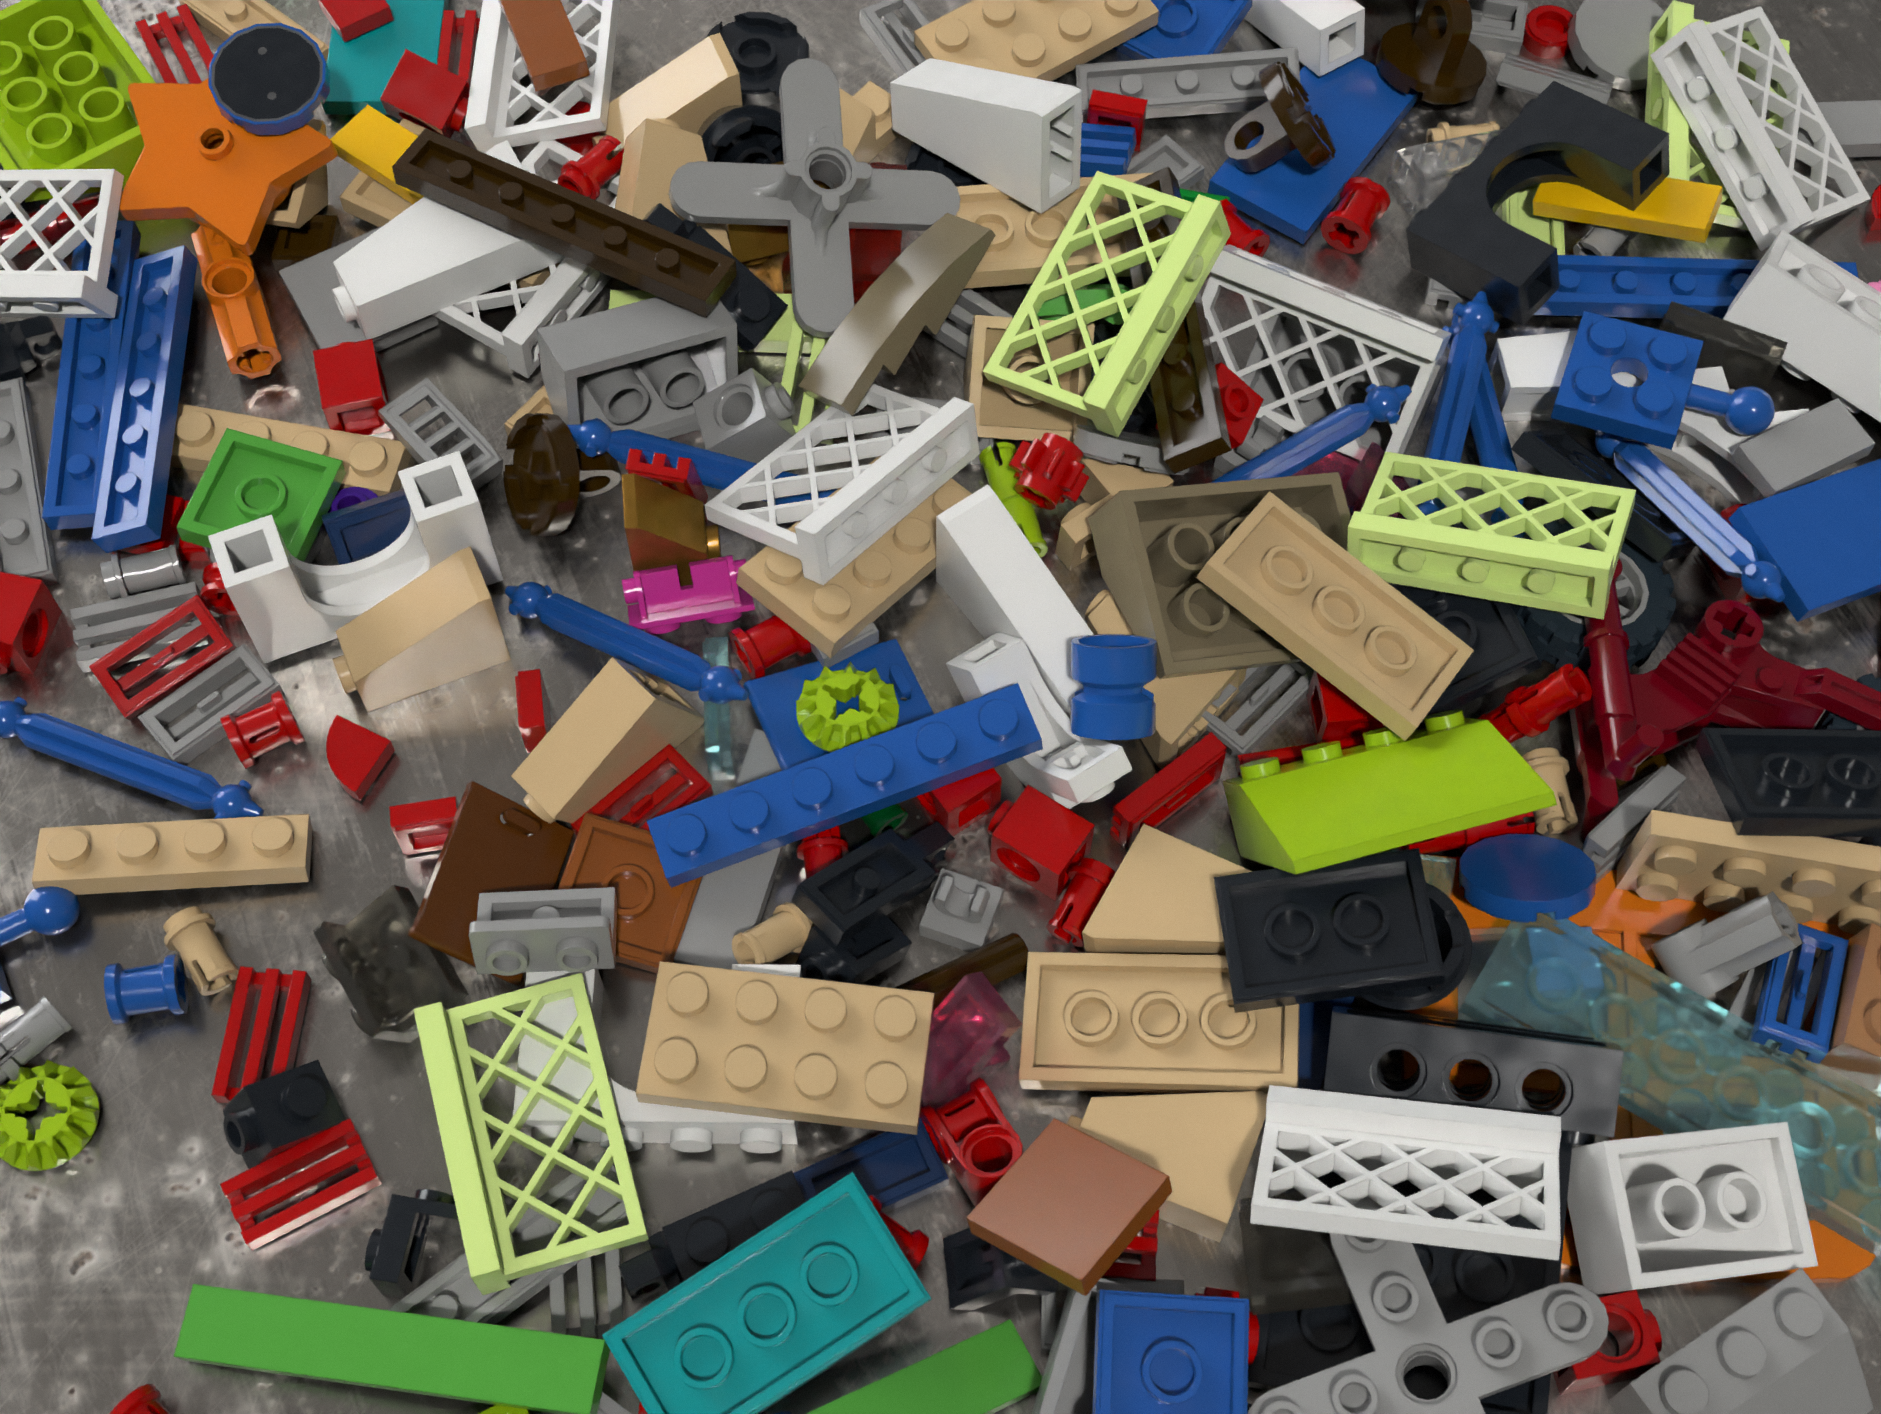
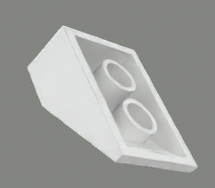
(1688, 1208)

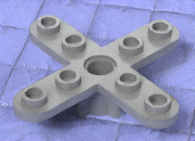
(814, 215)
(1408, 1330)

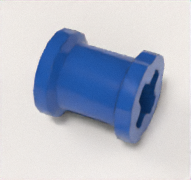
(146, 989)

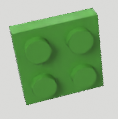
(262, 478)

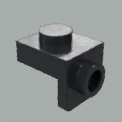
(280, 1113)
(398, 1248)

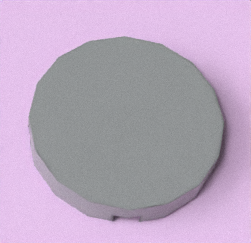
(1614, 40)
(1127, 449)

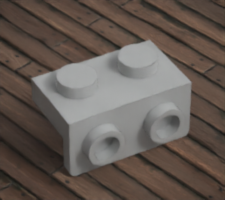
(545, 931)

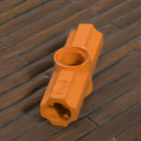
(236, 305)

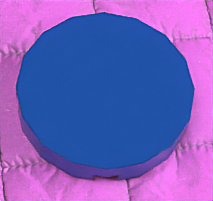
(1526, 876)

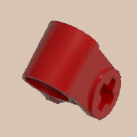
(973, 1139)

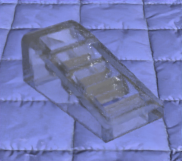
(1424, 170)

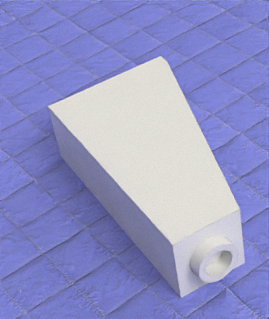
(995, 126)
(430, 262)
(1007, 587)

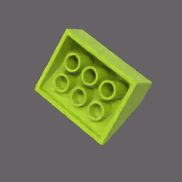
(66, 90)
(1380, 793)

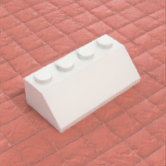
(1822, 315)

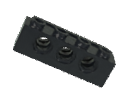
(1586, 1067)

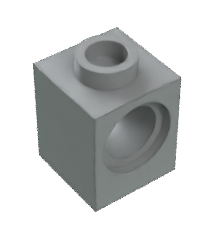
(745, 417)

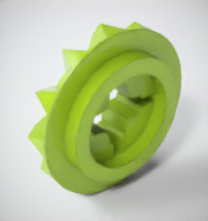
(818, 708)
(59, 1136)

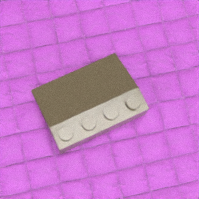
(1162, 537)

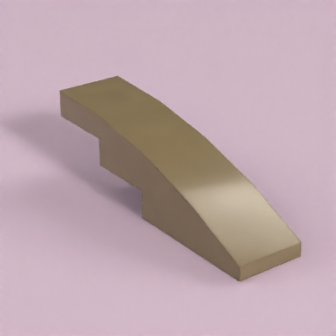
(893, 311)

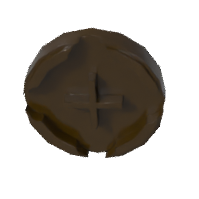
(1434, 54)
(1283, 122)
(551, 474)

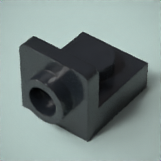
(855, 959)
(986, 1274)

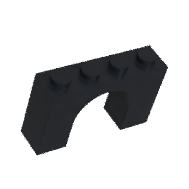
(1552, 140)

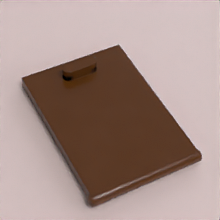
(486, 858)

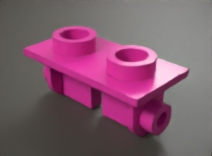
(667, 604)

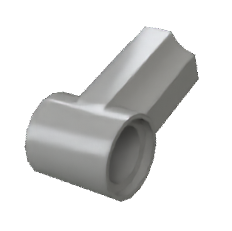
(1715, 952)

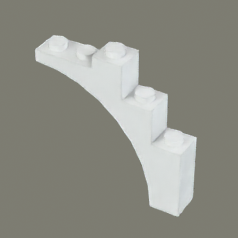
(1529, 375)

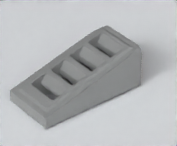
(486, 462)

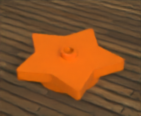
(212, 168)

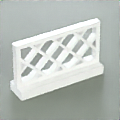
(499, 99)
(1740, 138)
(62, 291)
(557, 300)
(1331, 309)
(871, 495)
(1434, 1147)

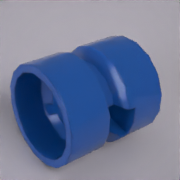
(1113, 679)

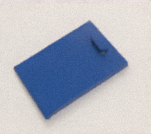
(776, 697)

